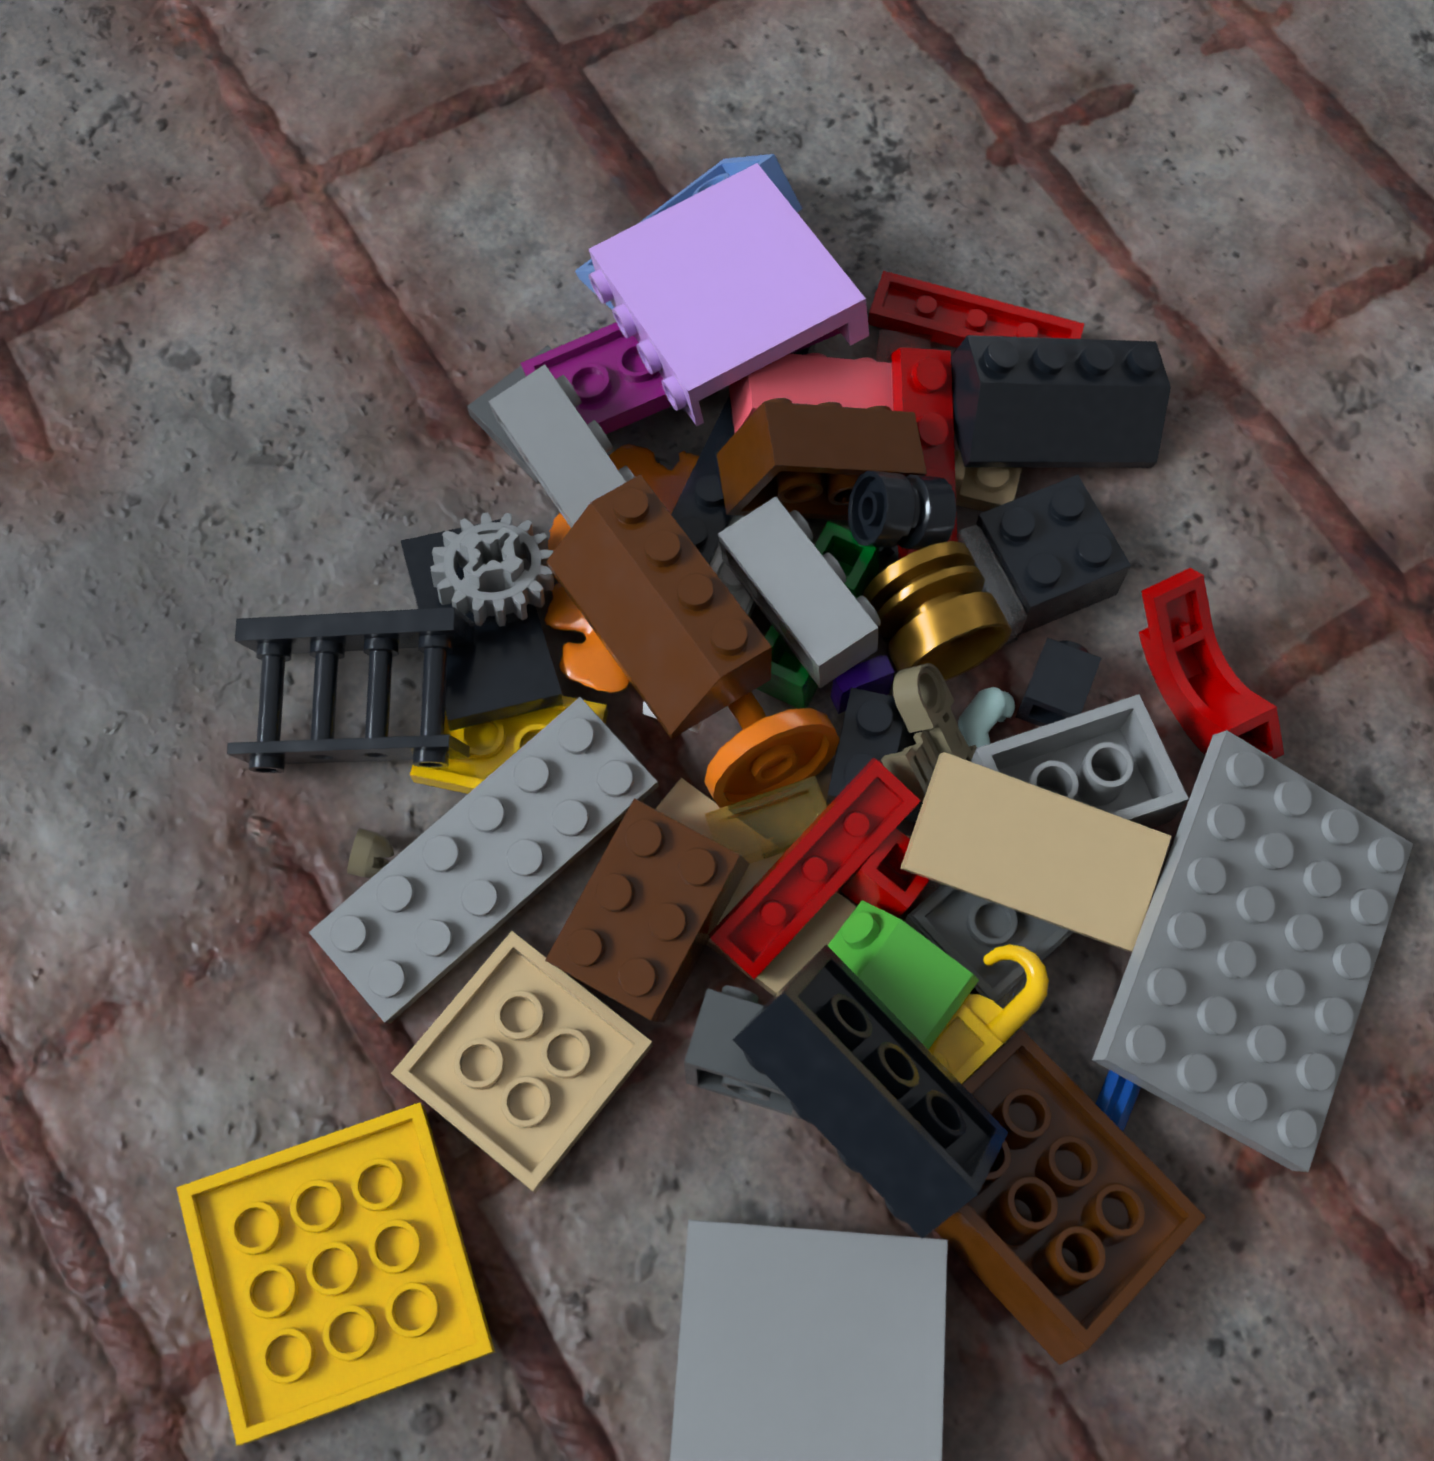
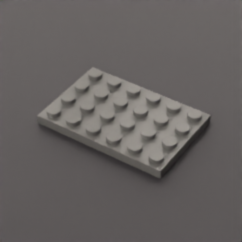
(1256, 953)

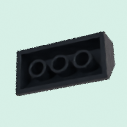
(1058, 402)
(874, 1092)

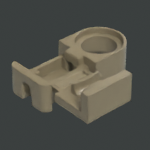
(931, 715)

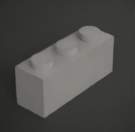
(557, 442)
(800, 590)

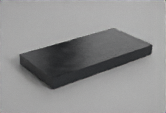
(505, 668)

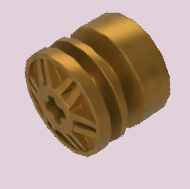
(937, 610)

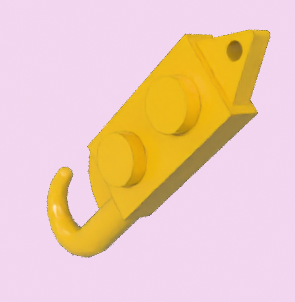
(982, 1025)

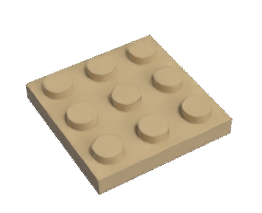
(523, 1061)

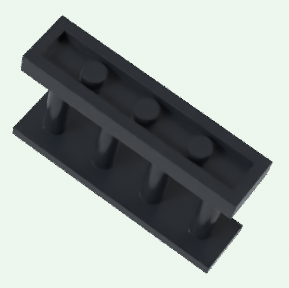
(326, 639)

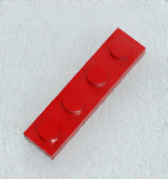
(951, 314)
(925, 387)
(814, 868)

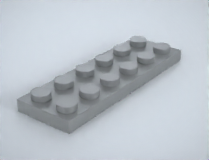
(483, 860)

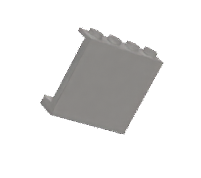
(809, 1346)

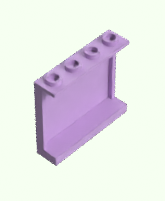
(723, 287)

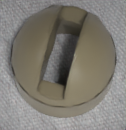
(366, 854)

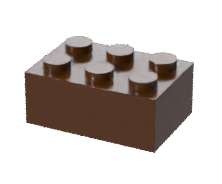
(814, 455)
(648, 911)

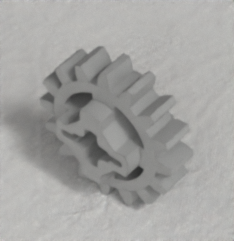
(492, 569)

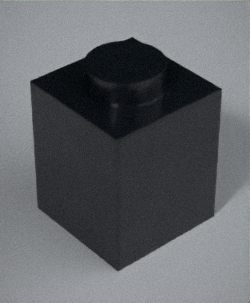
(1058, 683)

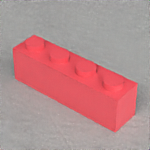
(813, 381)

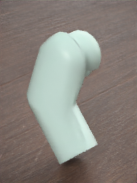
(983, 713)

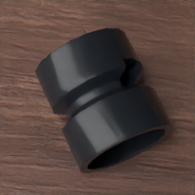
(901, 510)

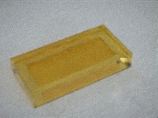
(768, 821)

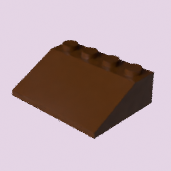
(1068, 1209)

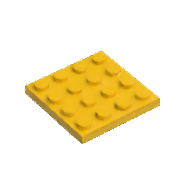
(332, 1273)

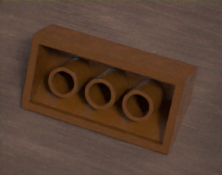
(660, 608)

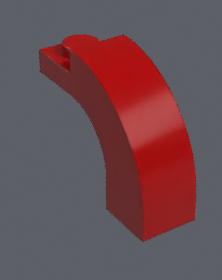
(1194, 672)

